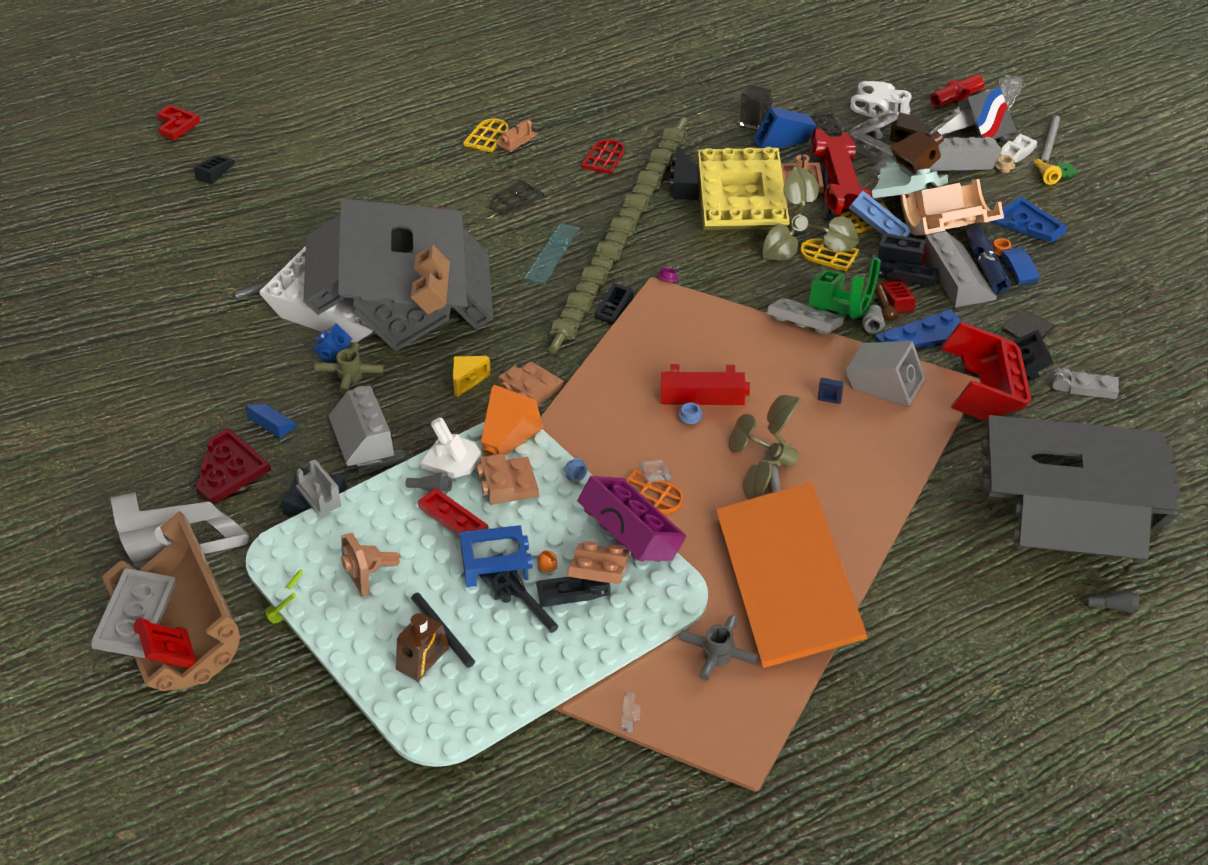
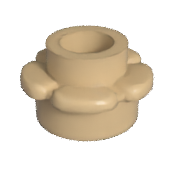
(1005, 163)

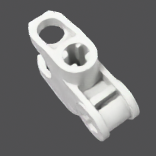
(882, 100)

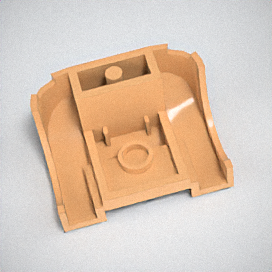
(947, 208)

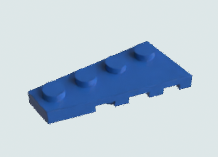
(923, 332)

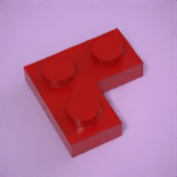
(176, 121)

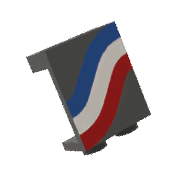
(990, 114)

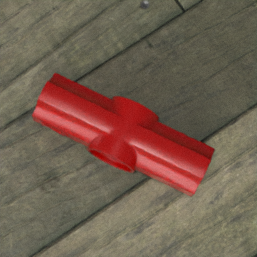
(957, 91)

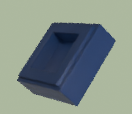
(830, 390)

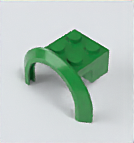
(829, 295)

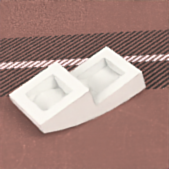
(1019, 148)

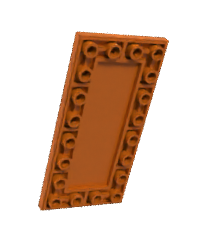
(790, 575)

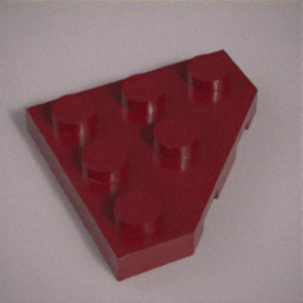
(228, 466)

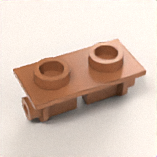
(516, 137)

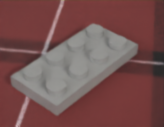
(134, 597)

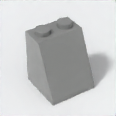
(887, 371)

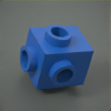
(328, 345)

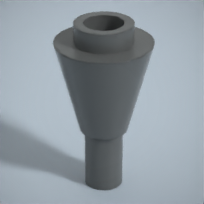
(429, 483)
(1122, 600)

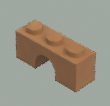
(432, 287)

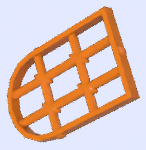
(663, 493)

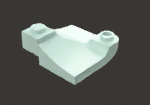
(898, 180)

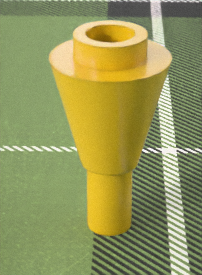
(1050, 173)

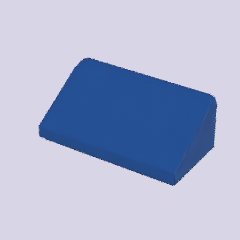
(270, 419)

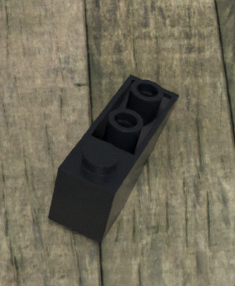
(684, 177)

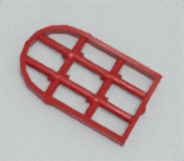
(606, 161)

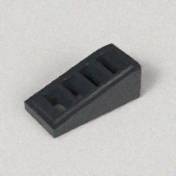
(212, 169)
(615, 290)

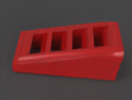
(899, 296)

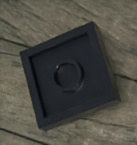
(1034, 353)

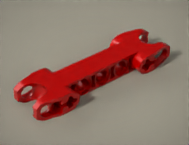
(838, 156)

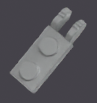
(1085, 383)

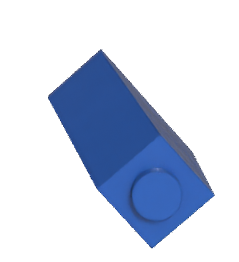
(783, 129)

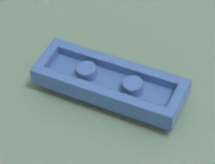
(878, 216)

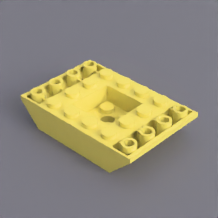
(741, 189)

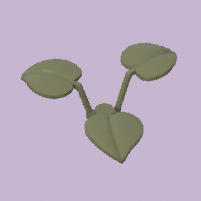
(780, 243)
(781, 453)

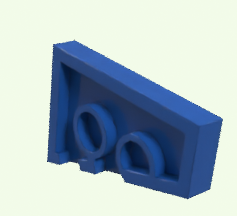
(1031, 220)

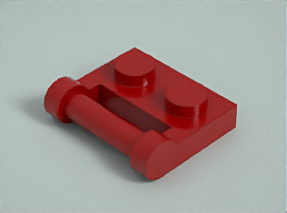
(165, 643)

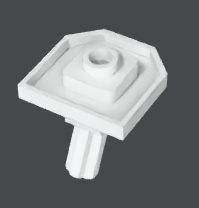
(451, 453)

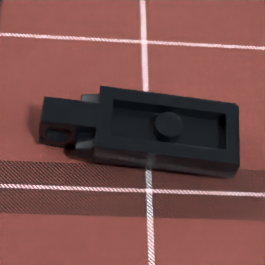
(909, 273)
(569, 590)

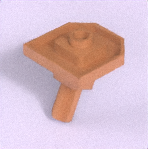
(363, 560)

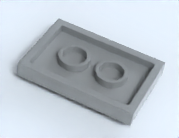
(805, 315)

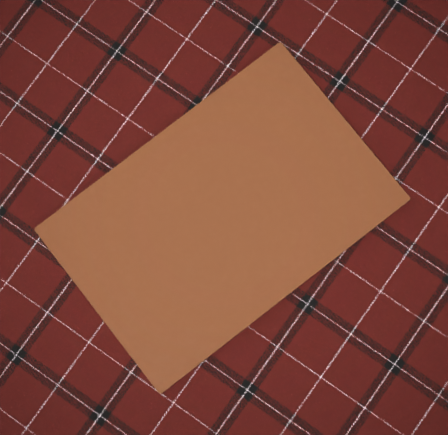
(860, 454)

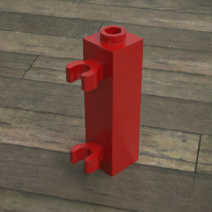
(703, 387)

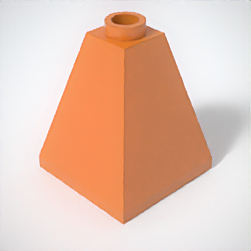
(509, 421)

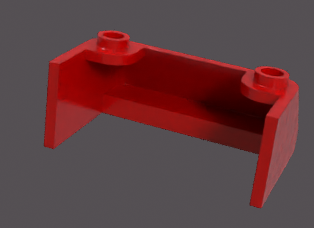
(1000, 368)

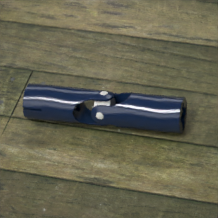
(987, 259)

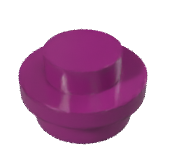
(667, 274)

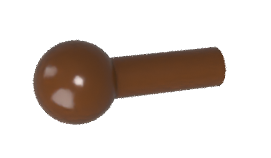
(889, 311)

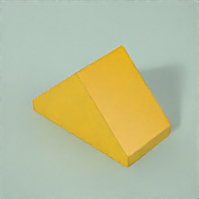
(469, 372)

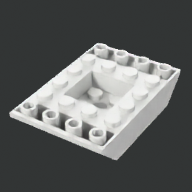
(286, 296)

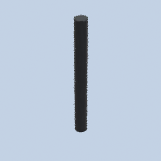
(453, 642)

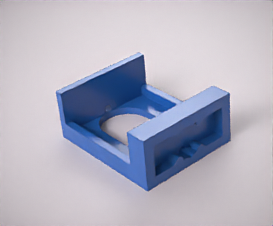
(510, 562)

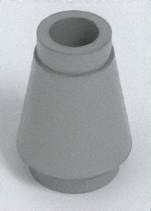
(873, 320)

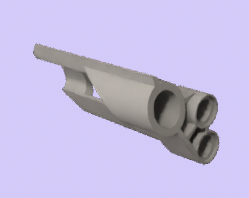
(142, 533)

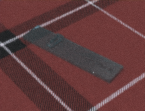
(551, 254)

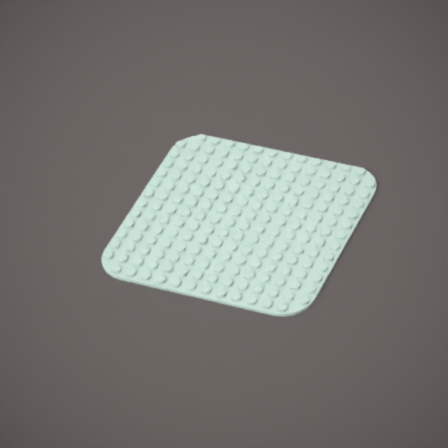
(517, 661)

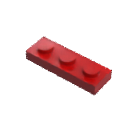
(450, 513)

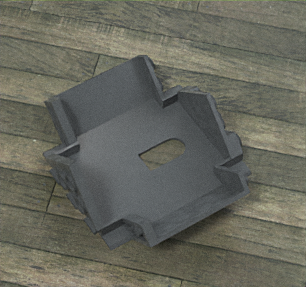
(368, 259)
(1088, 508)

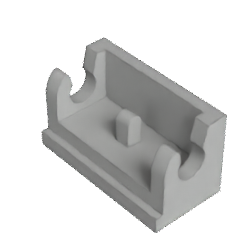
(318, 489)

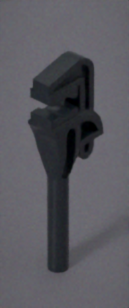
(509, 583)

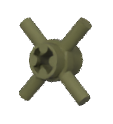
(349, 367)

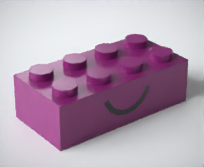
(631, 519)

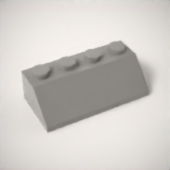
(967, 154)
(957, 270)
(361, 427)

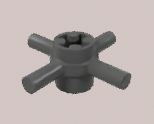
(718, 646)

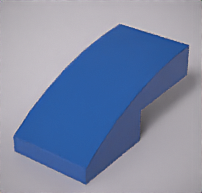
(1021, 265)

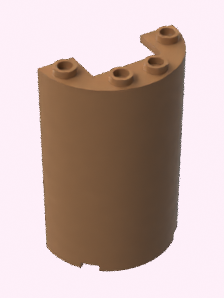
(193, 605)

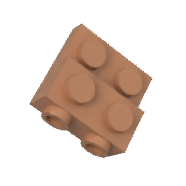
(531, 382)
(506, 479)
(599, 562)

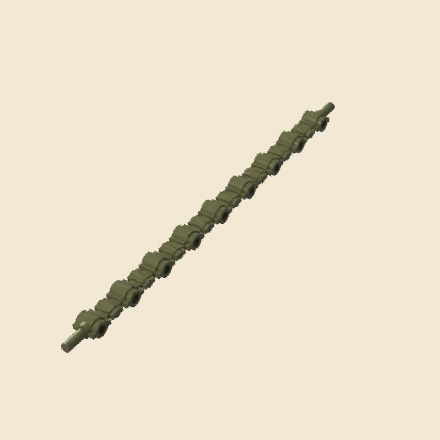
(621, 227)

